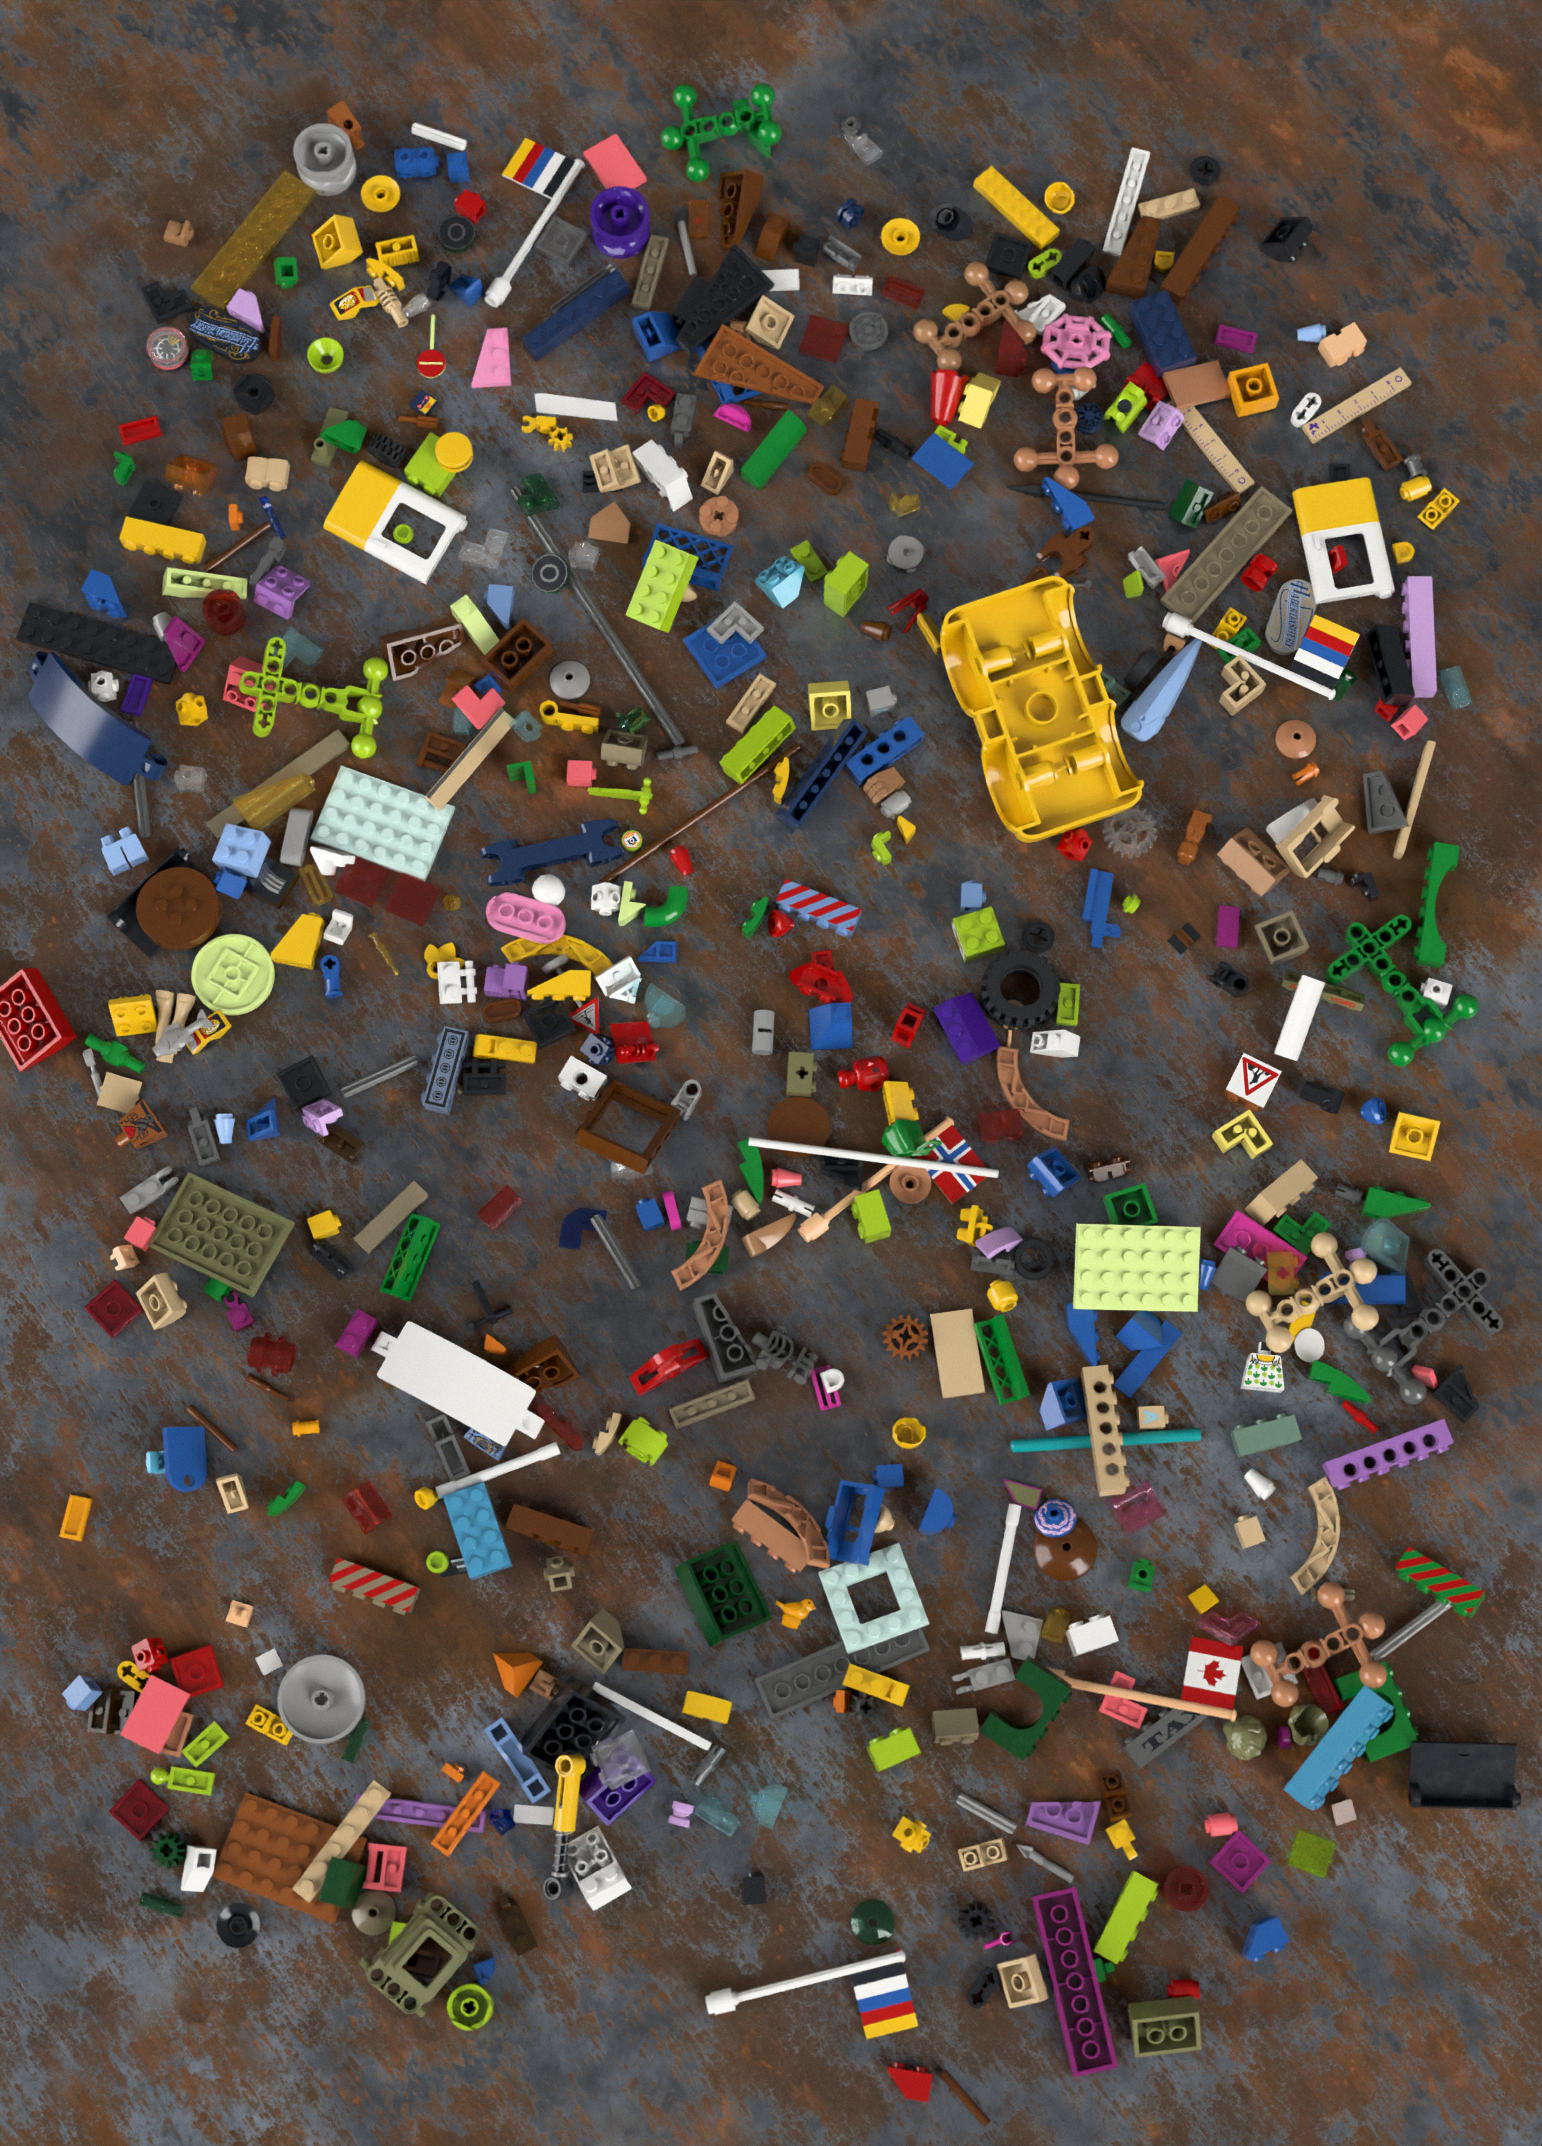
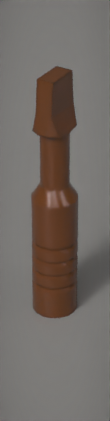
(767, 405)
(264, 1386)

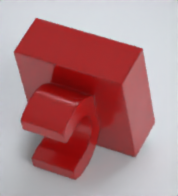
(1386, 711)

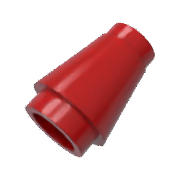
(681, 860)

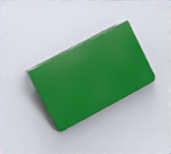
(523, 771)

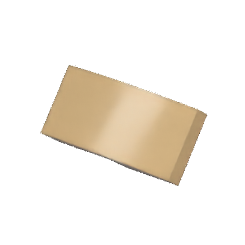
(604, 1440)
(983, 1854)

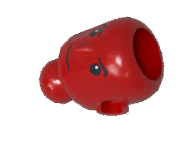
(867, 1074)

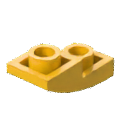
(378, 269)
(1438, 509)
(1229, 626)
(782, 776)
(707, 1707)
(269, 1724)

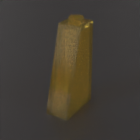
(271, 801)

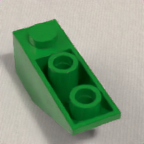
(1383, 1204)

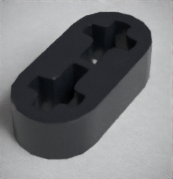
(987, 1991)

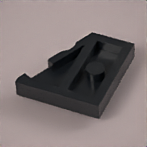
(843, 1170)
(1457, 1395)

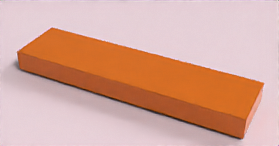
(465, 1813)

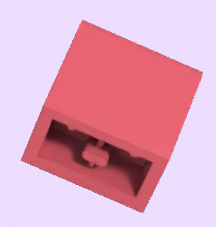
(232, 692)

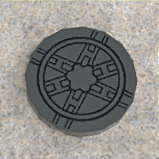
(868, 330)

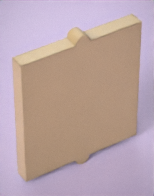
(119, 1093)

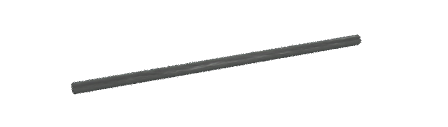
(605, 628)

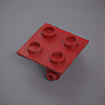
(1146, 379)
(633, 1042)

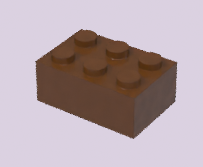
(517, 655)

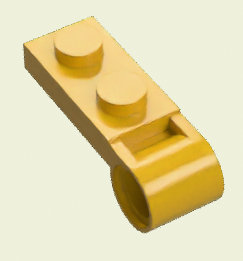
(568, 721)
(504, 1048)
(876, 1685)

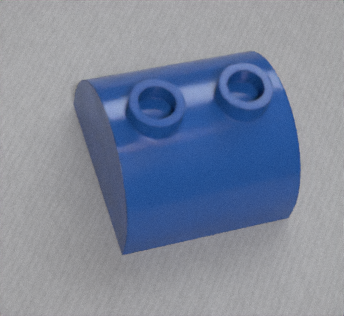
(1053, 1172)
(938, 1514)

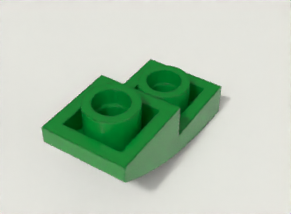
(758, 911)
(279, 1505)

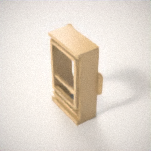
(1326, 848)

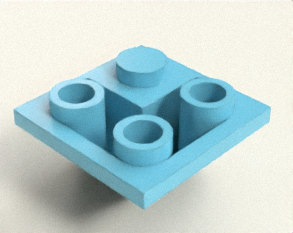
(781, 581)

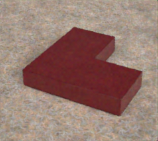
(647, 389)

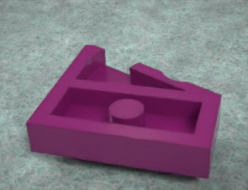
(182, 642)

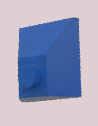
(831, 1027)
(1063, 1404)

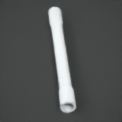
(540, 1454)
(994, 1614)

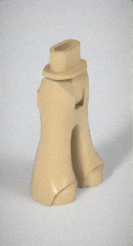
(165, 1004)

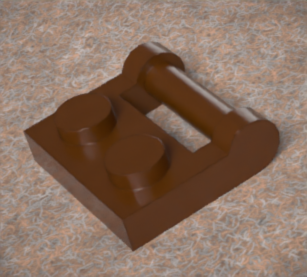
(440, 747)

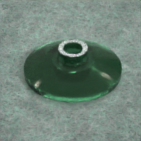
(860, 1922)

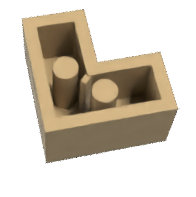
(1244, 685)

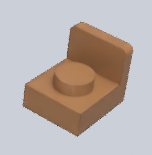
(179, 233)

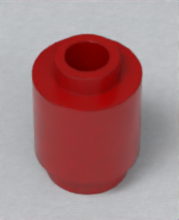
(1183, 1988)

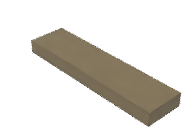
(650, 272)
(391, 1217)
(712, 1404)

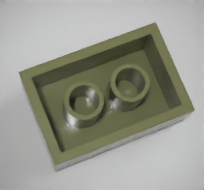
(1164, 2026)

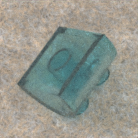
(662, 1009)
(1386, 1245)
(768, 1803)

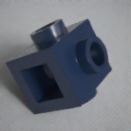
(598, 1049)

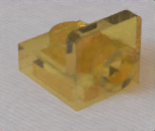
(905, 505)
(1055, 1624)

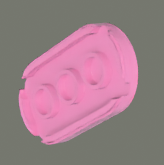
(526, 918)

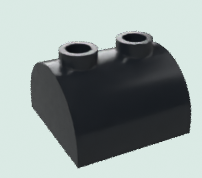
(1287, 238)

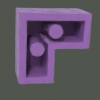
(508, 981)

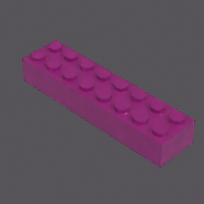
(1074, 1981)

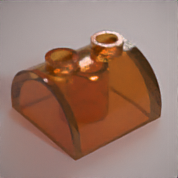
(191, 473)

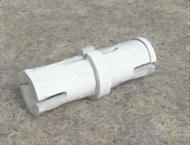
(793, 1203)
(982, 1650)

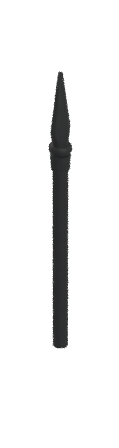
(1036, 491)

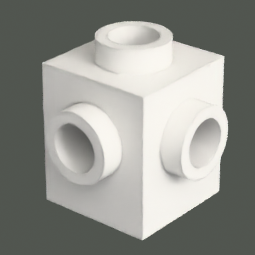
(103, 686)
(606, 898)

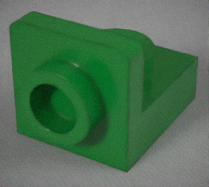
(125, 469)

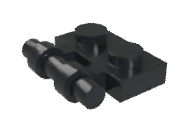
(484, 1083)

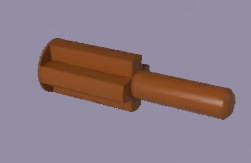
(421, 421)
(583, 708)

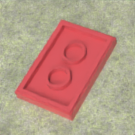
(614, 164)
(155, 1714)

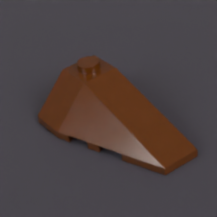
(545, 1366)

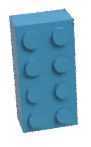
(477, 1531)

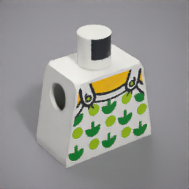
(1263, 1371)

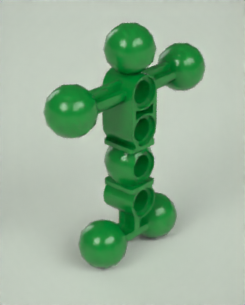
(685, 97)

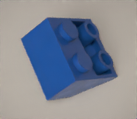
(656, 334)
(103, 595)
(1264, 1937)

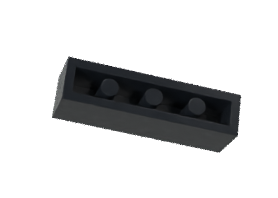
(1390, 665)

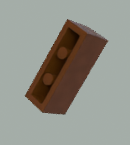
(656, 1661)

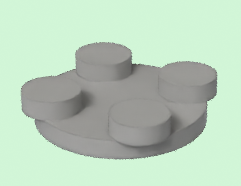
(905, 553)

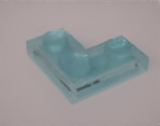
(299, 647)

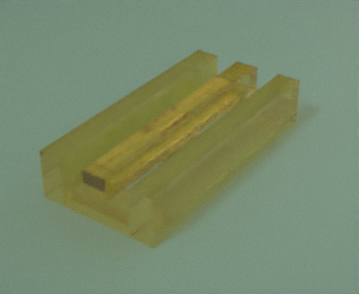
(309, 868)

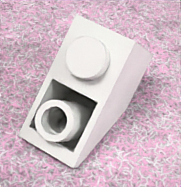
(1055, 1043)
(197, 1867)

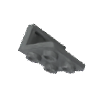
(1239, 1273)

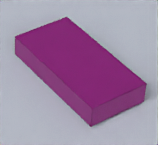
(1236, 339)
(1227, 927)

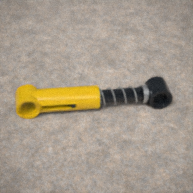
(569, 1770)

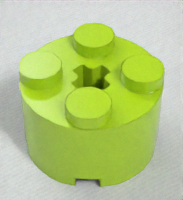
(644, 1441)
(459, 2012)

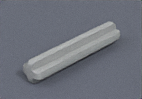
(986, 1813)

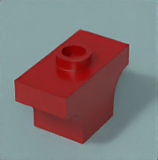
(908, 1025)

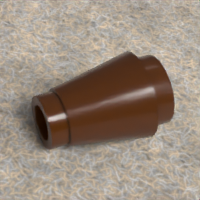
(877, 629)

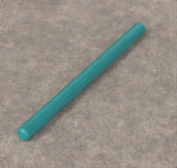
(1084, 1441)

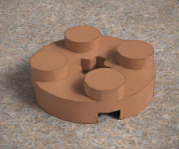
(711, 508)

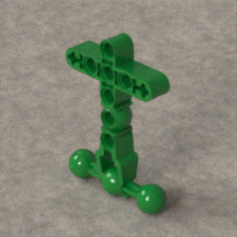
(1432, 1029)

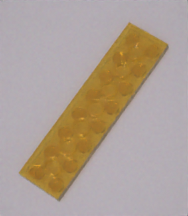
(253, 240)

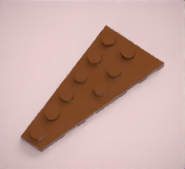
(746, 365)

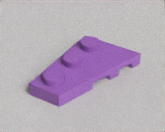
(1065, 1819)

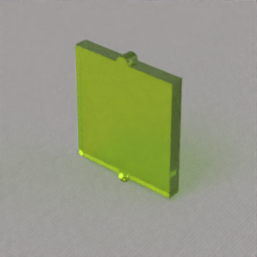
(1311, 1854)

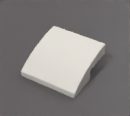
(1258, 1676)

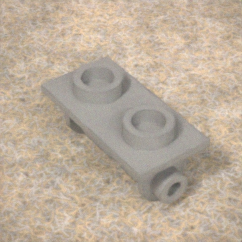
(1146, 565)

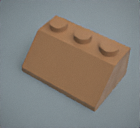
(1253, 861)

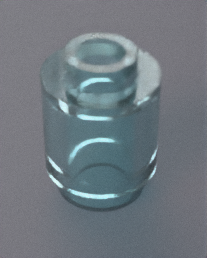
(460, 723)

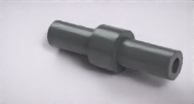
(677, 752)

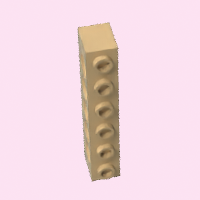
(1106, 1483)

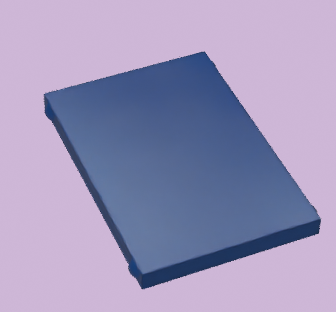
(942, 461)

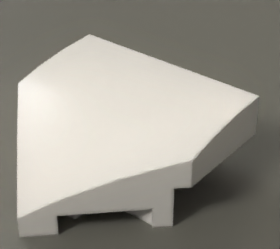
(620, 980)

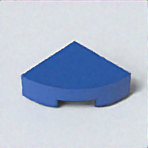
(487, 683)
(484, 1970)

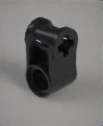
(1228, 979)

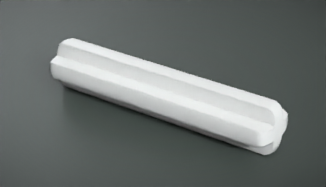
(439, 136)

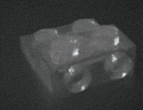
(620, 1759)

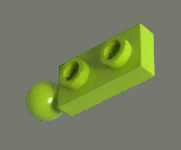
(184, 1779)

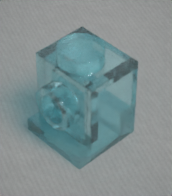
(519, 726)

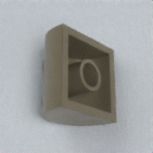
(624, 748)
(1282, 938)

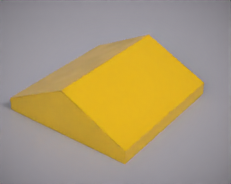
(1414, 1136)

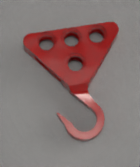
(668, 1364)

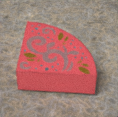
(1426, 1375)

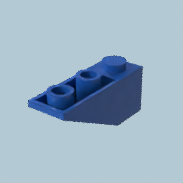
(1071, 507)
(1081, 1327)

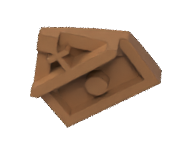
(610, 525)

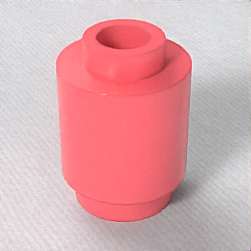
(1220, 1824)

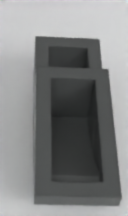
(447, 1446)

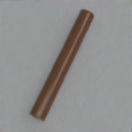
(209, 1426)
(964, 2097)

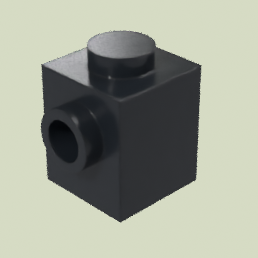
(807, 250)

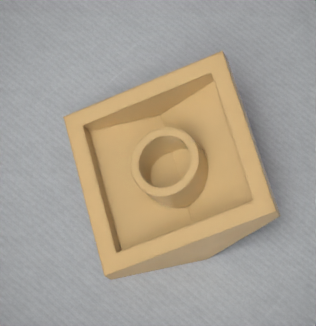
(769, 323)

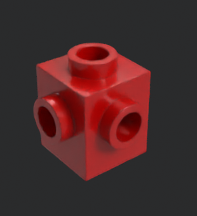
(1074, 844)
(150, 1654)

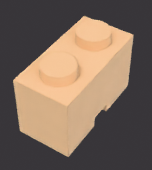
(1341, 347)

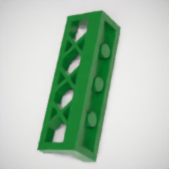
(413, 1257)
(1007, 1356)

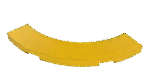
(573, 947)

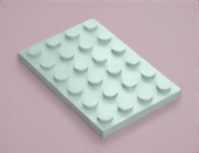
(382, 823)

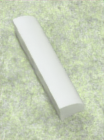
(1299, 1017)

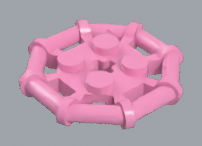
(1076, 328)

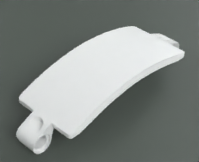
(457, 1383)

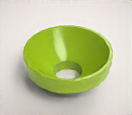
(324, 347)

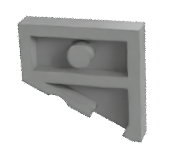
(1022, 1634)

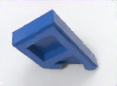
(660, 952)

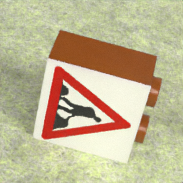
(1251, 1083)

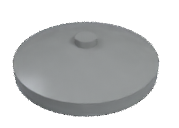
(321, 1699)

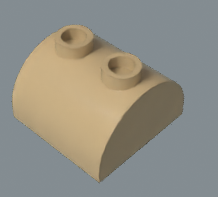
(161, 1301)
(1023, 1981)

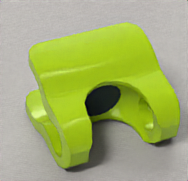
(1126, 406)

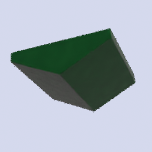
(342, 1883)

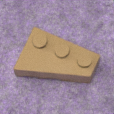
(1282, 1192)

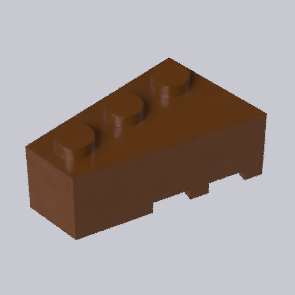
(860, 435)
(239, 437)

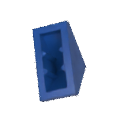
(467, 289)

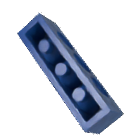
(912, 737)

